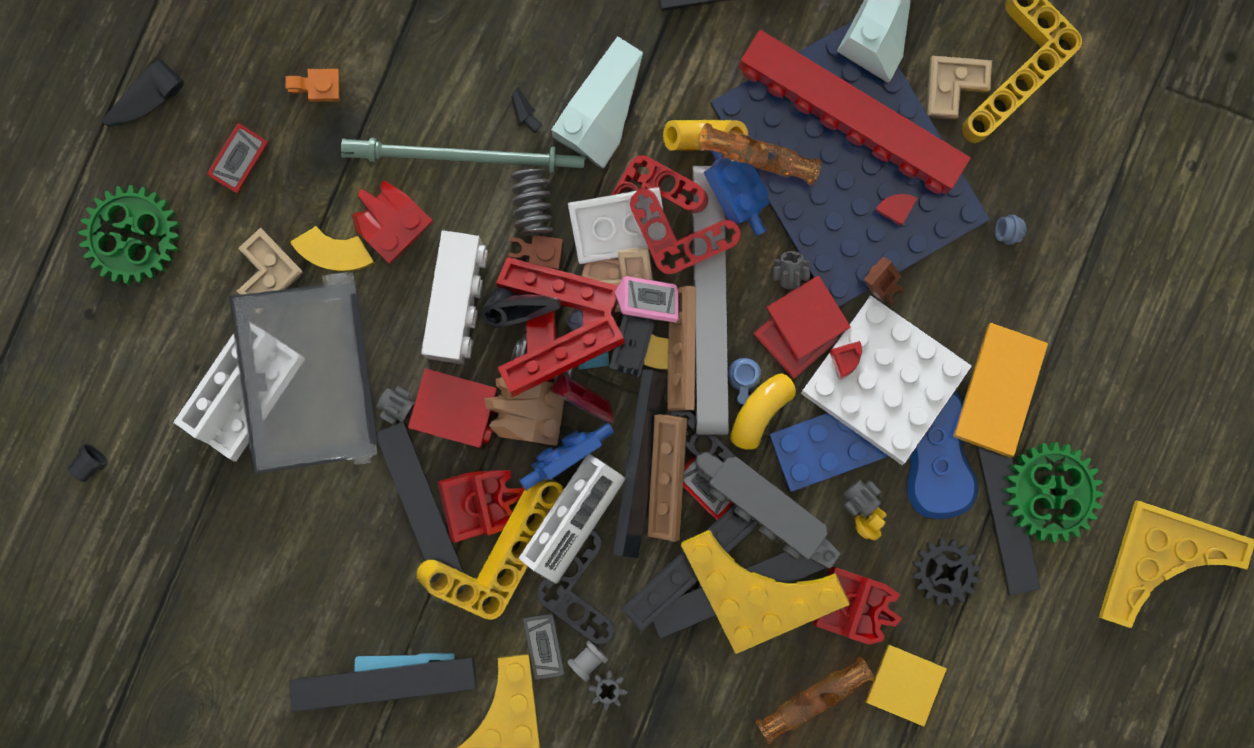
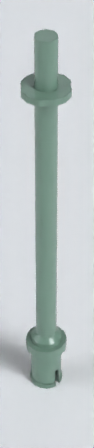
(375, 150)

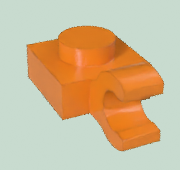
(320, 85)

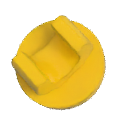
(870, 525)

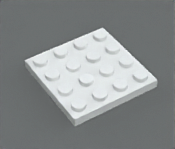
(895, 387)

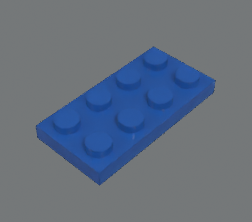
(820, 451)

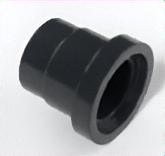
(87, 463)

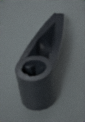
(149, 91)
(507, 309)

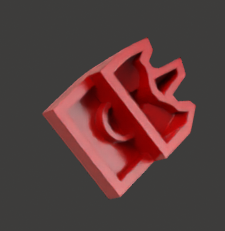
(390, 221)
(477, 503)
(865, 611)

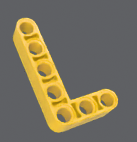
(1029, 72)
(500, 558)

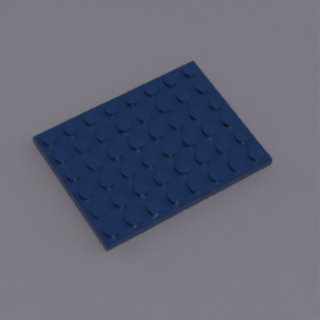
(835, 216)

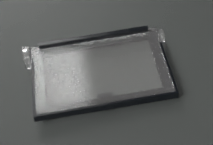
(304, 375)

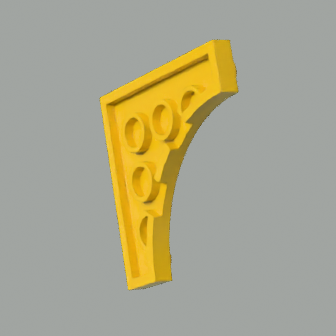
(1159, 547)
(753, 605)
(512, 715)

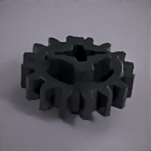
(952, 583)

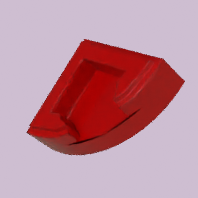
(896, 207)
(846, 358)

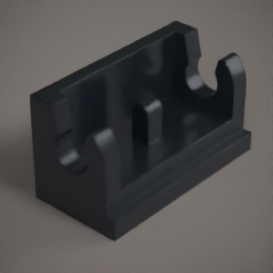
(631, 355)

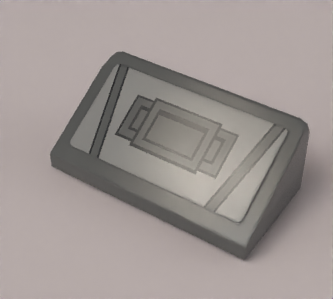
(544, 646)

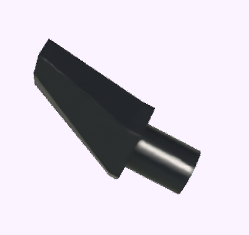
(524, 111)

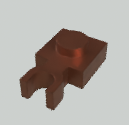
(542, 251)
(883, 280)

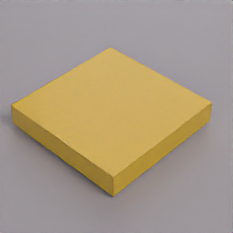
(905, 685)

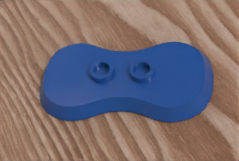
(940, 476)

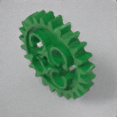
(138, 210)
(1079, 493)

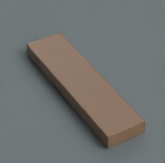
(682, 353)
(667, 477)

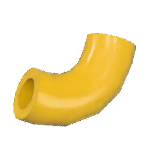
(684, 134)
(760, 409)

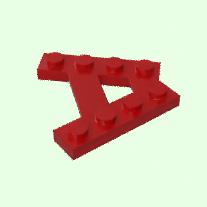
(545, 354)

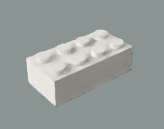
(453, 297)

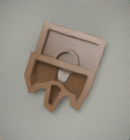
(528, 416)

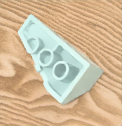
(877, 36)
(598, 111)

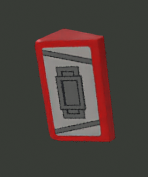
(237, 158)
(695, 484)

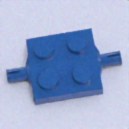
(738, 191)
(573, 449)

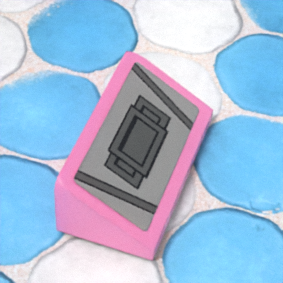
(648, 299)

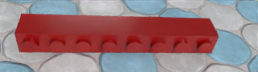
(853, 112)

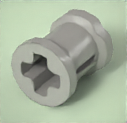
(587, 661)

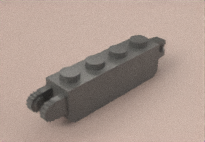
(769, 507)

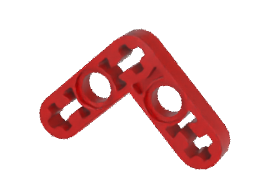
(654, 178)
(670, 243)

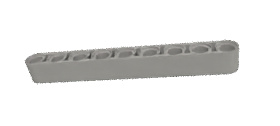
(711, 319)

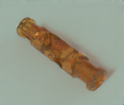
(753, 152)
(796, 713)

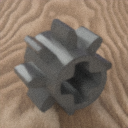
(791, 270)
(395, 405)
(862, 498)
(606, 699)

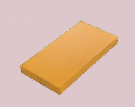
(1000, 390)

